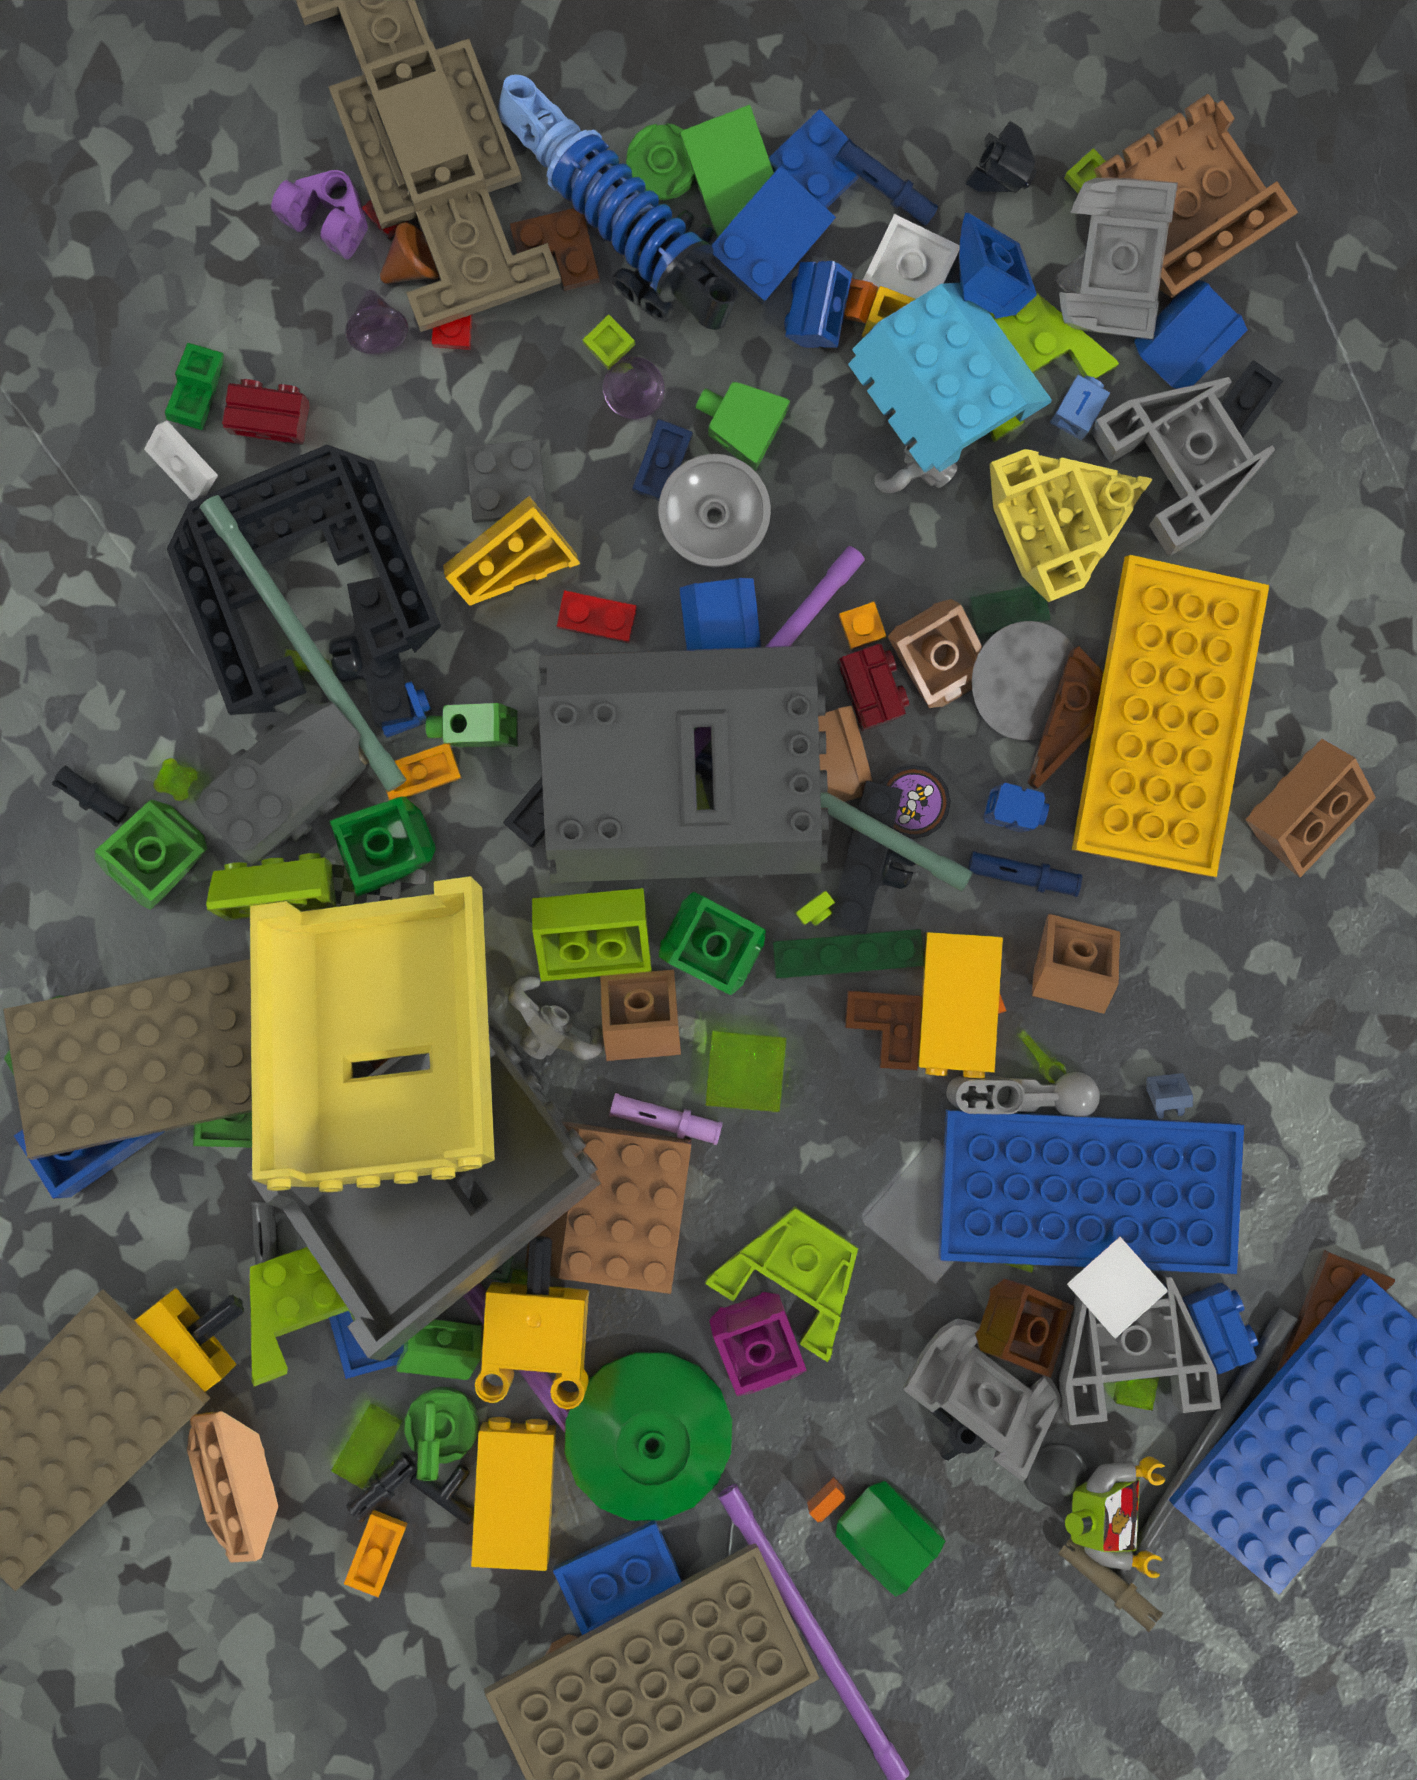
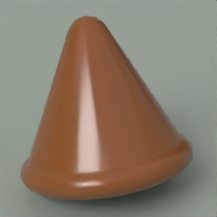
(408, 257)

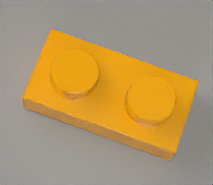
(426, 771)
(375, 1553)

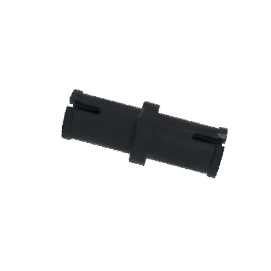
(90, 796)
(381, 1487)

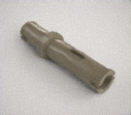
(1112, 1585)

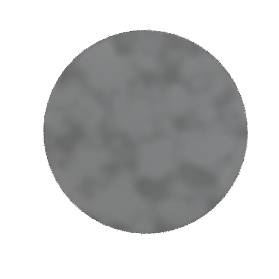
(1019, 678)

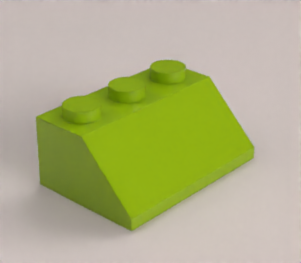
(302, 883)
(591, 934)

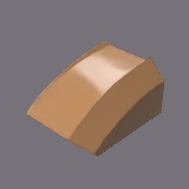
(938, 652)
(844, 755)

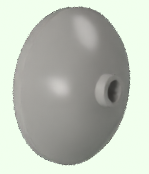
(719, 485)

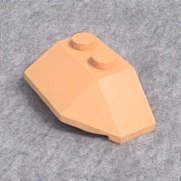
(232, 1483)

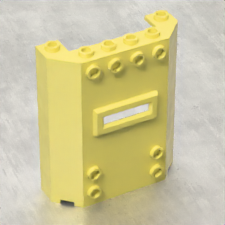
(367, 989)

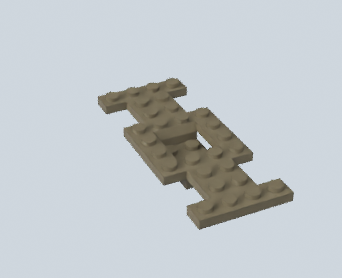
(447, 155)

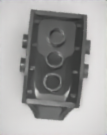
(283, 780)

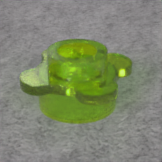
(164, 779)

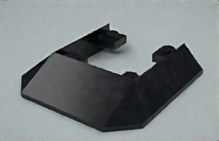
(282, 513)

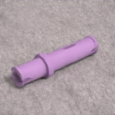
(666, 1119)

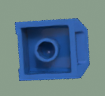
(993, 269)
(1191, 335)
(720, 614)

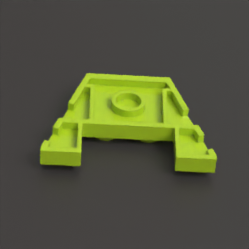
(1043, 337)
(803, 1260)
(284, 1298)

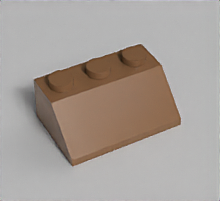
(1311, 806)

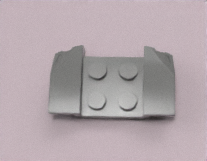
(1121, 256)
(984, 1396)

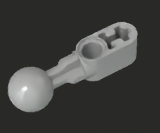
(1071, 1095)

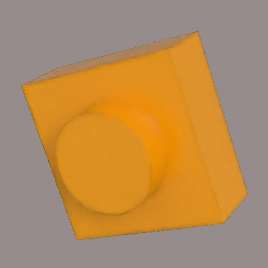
(862, 625)

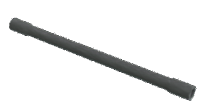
(1272, 1340)

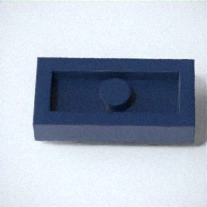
(662, 458)

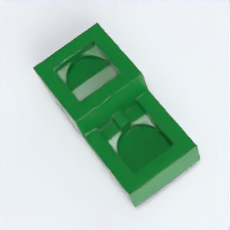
(195, 386)

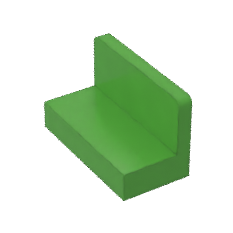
(443, 1350)

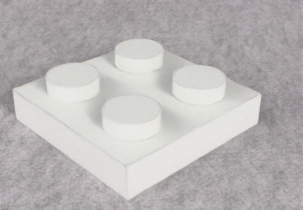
(911, 259)

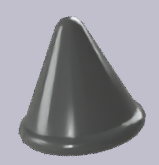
(1056, 1474)

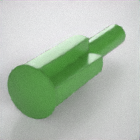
(428, 1446)

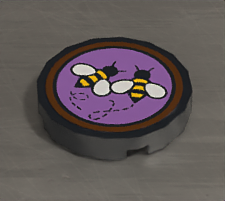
(923, 802)

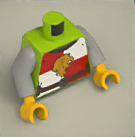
(1107, 1515)

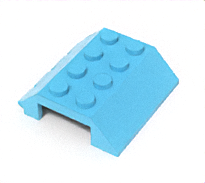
(945, 375)

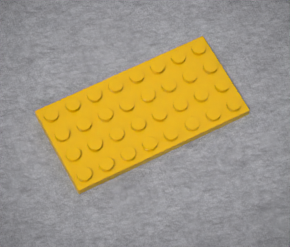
(1170, 716)

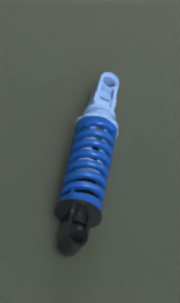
(618, 204)

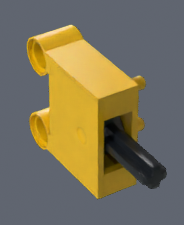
(535, 1331)
(190, 1337)

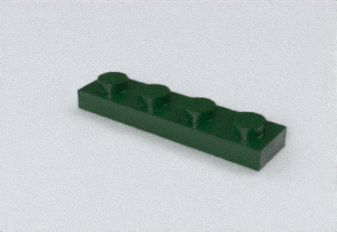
(848, 953)

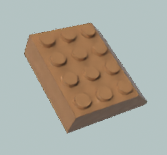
(630, 1222)

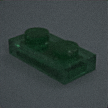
(1006, 607)

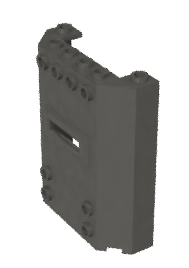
(625, 763)
(422, 1245)

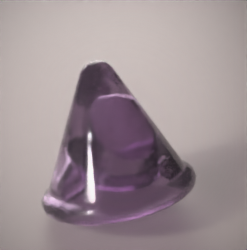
(376, 326)
(633, 387)

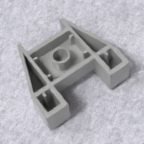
(1194, 448)
(1153, 1346)

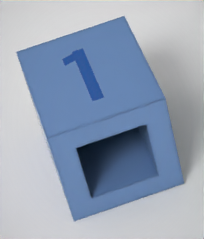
(1080, 406)

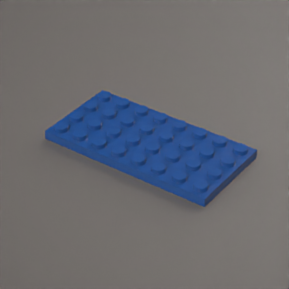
(1074, 1185)
(1311, 1438)

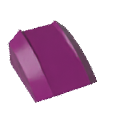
(757, 1343)

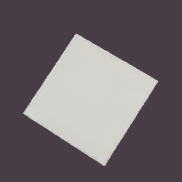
(1117, 1287)

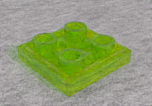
(745, 1071)

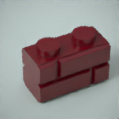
(266, 412)
(872, 686)

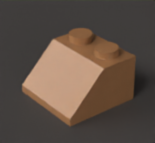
(1077, 964)
(640, 1015)

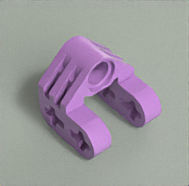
(345, 223)

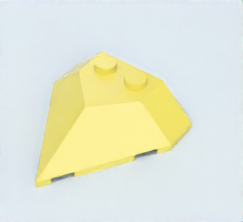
(1060, 516)

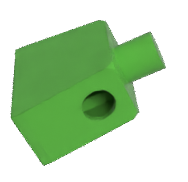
(744, 420)
(486, 725)

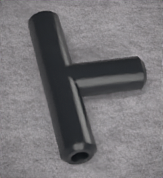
(445, 1495)

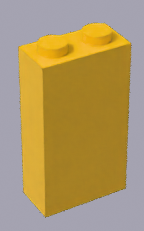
(960, 1004)
(513, 1494)

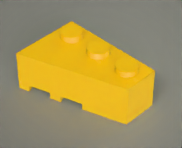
(508, 554)

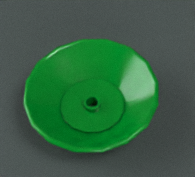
(639, 1401)

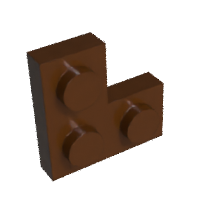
(566, 239)
(897, 1019)

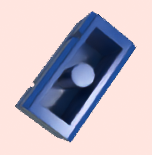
(818, 304)
(1015, 808)
(1221, 1327)

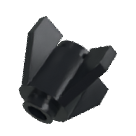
(1005, 161)
(958, 1443)

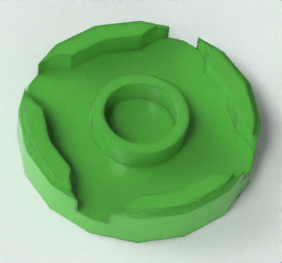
(661, 160)
(454, 1422)

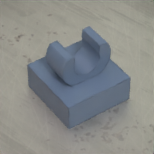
(1169, 1093)

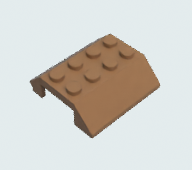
(1218, 194)

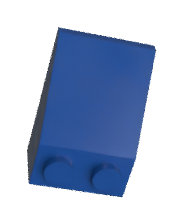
(771, 235)

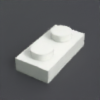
(180, 461)

